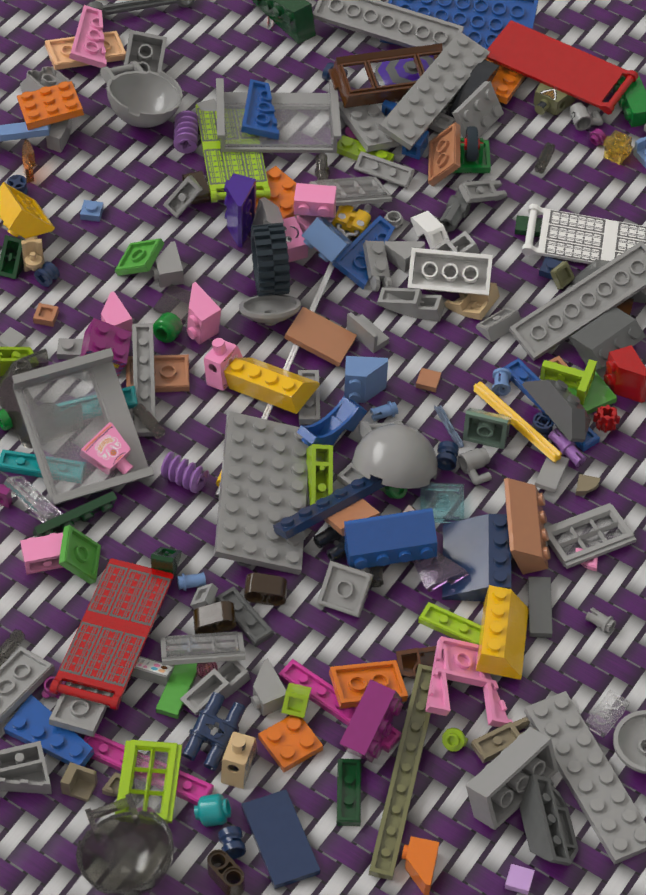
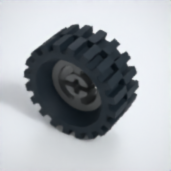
(270, 259)

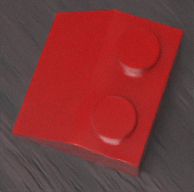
(626, 374)

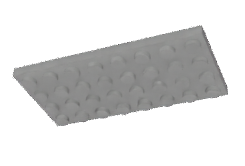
(259, 486)

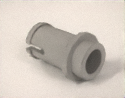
(601, 620)

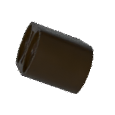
(204, 195)
(265, 589)
(214, 618)
(225, 873)

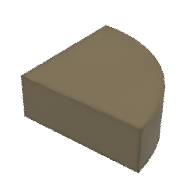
(586, 484)
(112, 786)

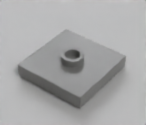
(345, 589)

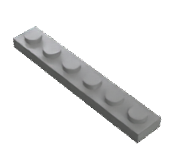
(144, 372)

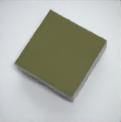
(562, 275)

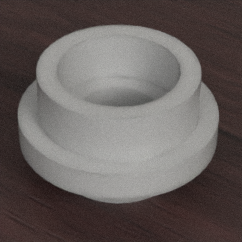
(394, 219)

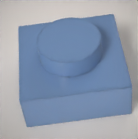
(91, 210)

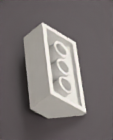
(450, 271)

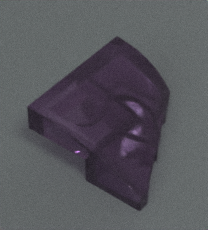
(438, 571)

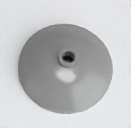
(270, 308)
(630, 740)

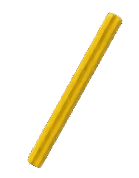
(518, 422)

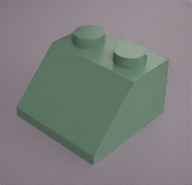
(486, 428)

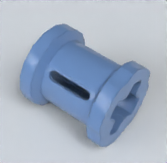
(501, 381)

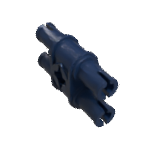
(205, 723)

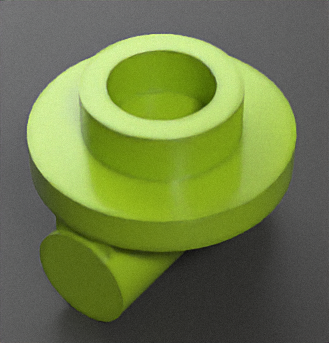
(454, 739)

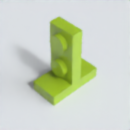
(572, 377)

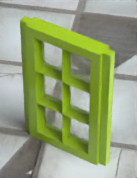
(150, 776)

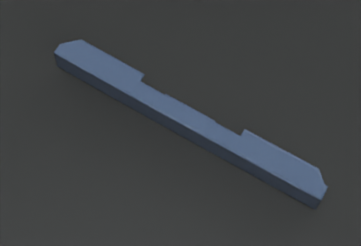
(454, 435)

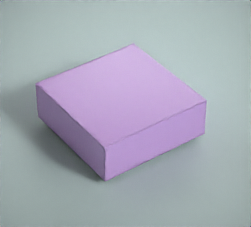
(519, 879)

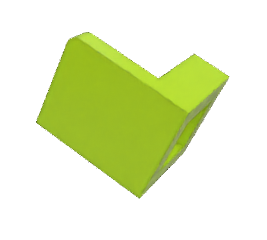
(296, 700)

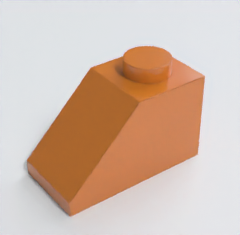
(421, 861)

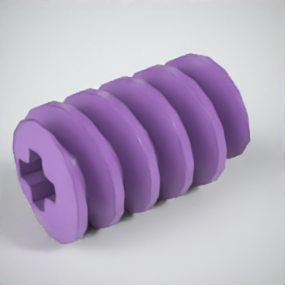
(186, 132)
(183, 473)

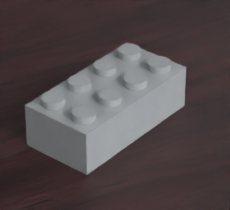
(502, 783)

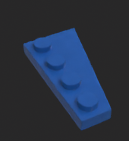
(259, 112)
(352, 259)
(32, 725)

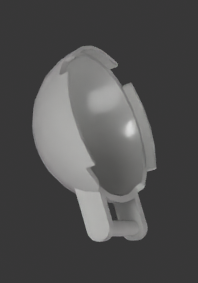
(141, 96)
(395, 454)

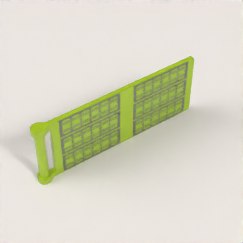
(222, 165)

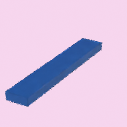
(521, 373)

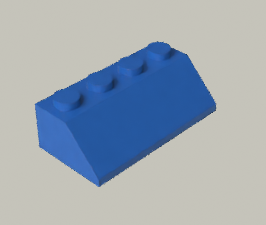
(390, 539)

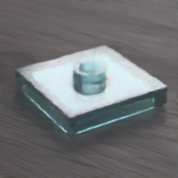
(445, 500)

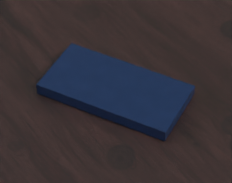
(280, 839)

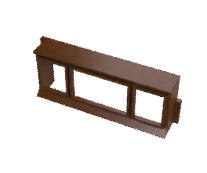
(377, 94)

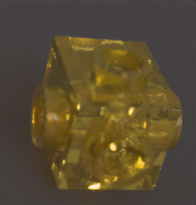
(617, 147)

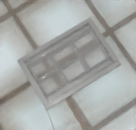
(357, 190)
(593, 531)
(202, 648)

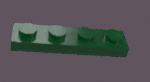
(83, 512)

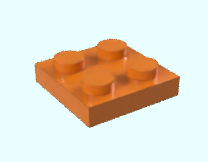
(290, 742)

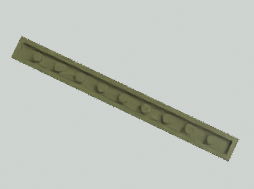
(402, 779)

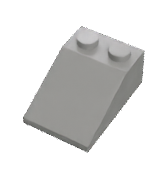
(146, 50)

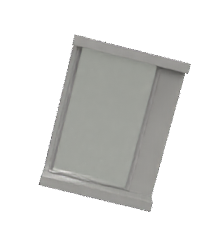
(303, 119)
(64, 411)

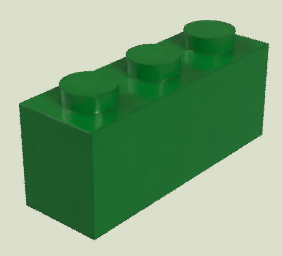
(633, 102)

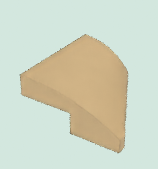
(474, 305)

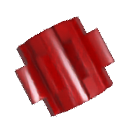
(606, 418)

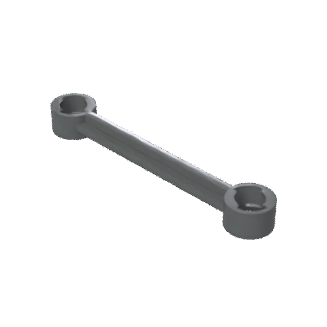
(135, 5)

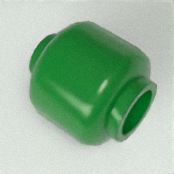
(167, 327)

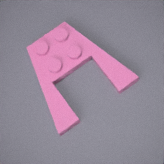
(457, 662)

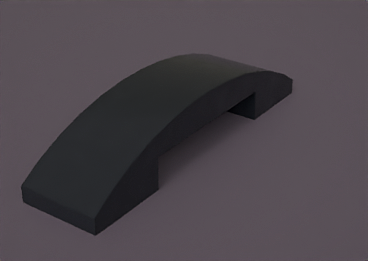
(482, 72)

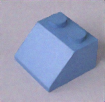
(325, 239)
(364, 377)

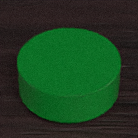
(5, 420)
(395, 493)

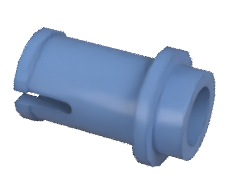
(384, 411)
(191, 581)

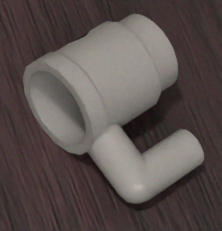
(582, 118)
(474, 460)

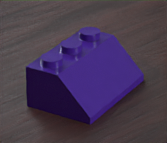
(240, 206)

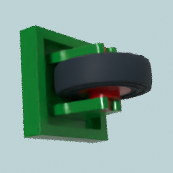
(474, 153)

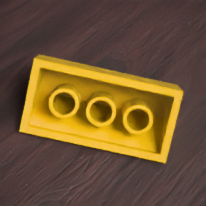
(22, 213)
(269, 383)
(502, 634)

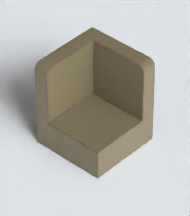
(78, 782)

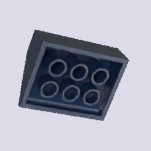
(483, 550)

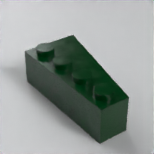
(291, 16)

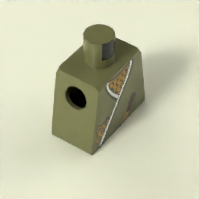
(551, 100)

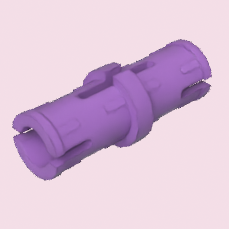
(567, 447)

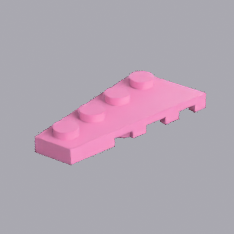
(89, 39)

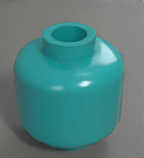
(212, 810)

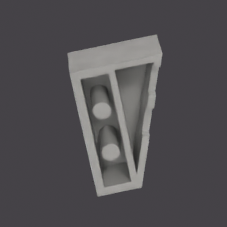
(24, 769)

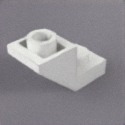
(429, 226)

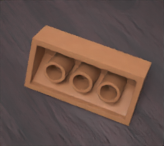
(526, 526)

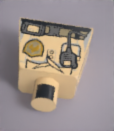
(239, 753)

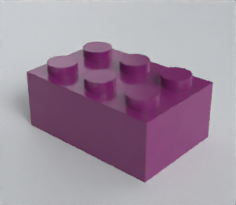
(371, 721)

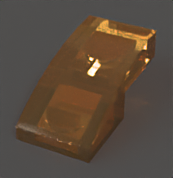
(28, 160)

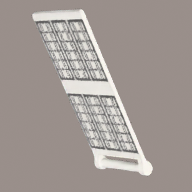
(579, 236)

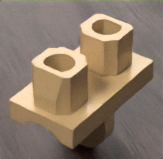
(32, 253)

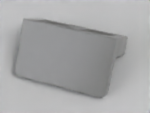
(366, 332)

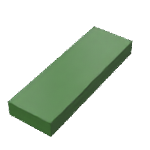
(178, 685)

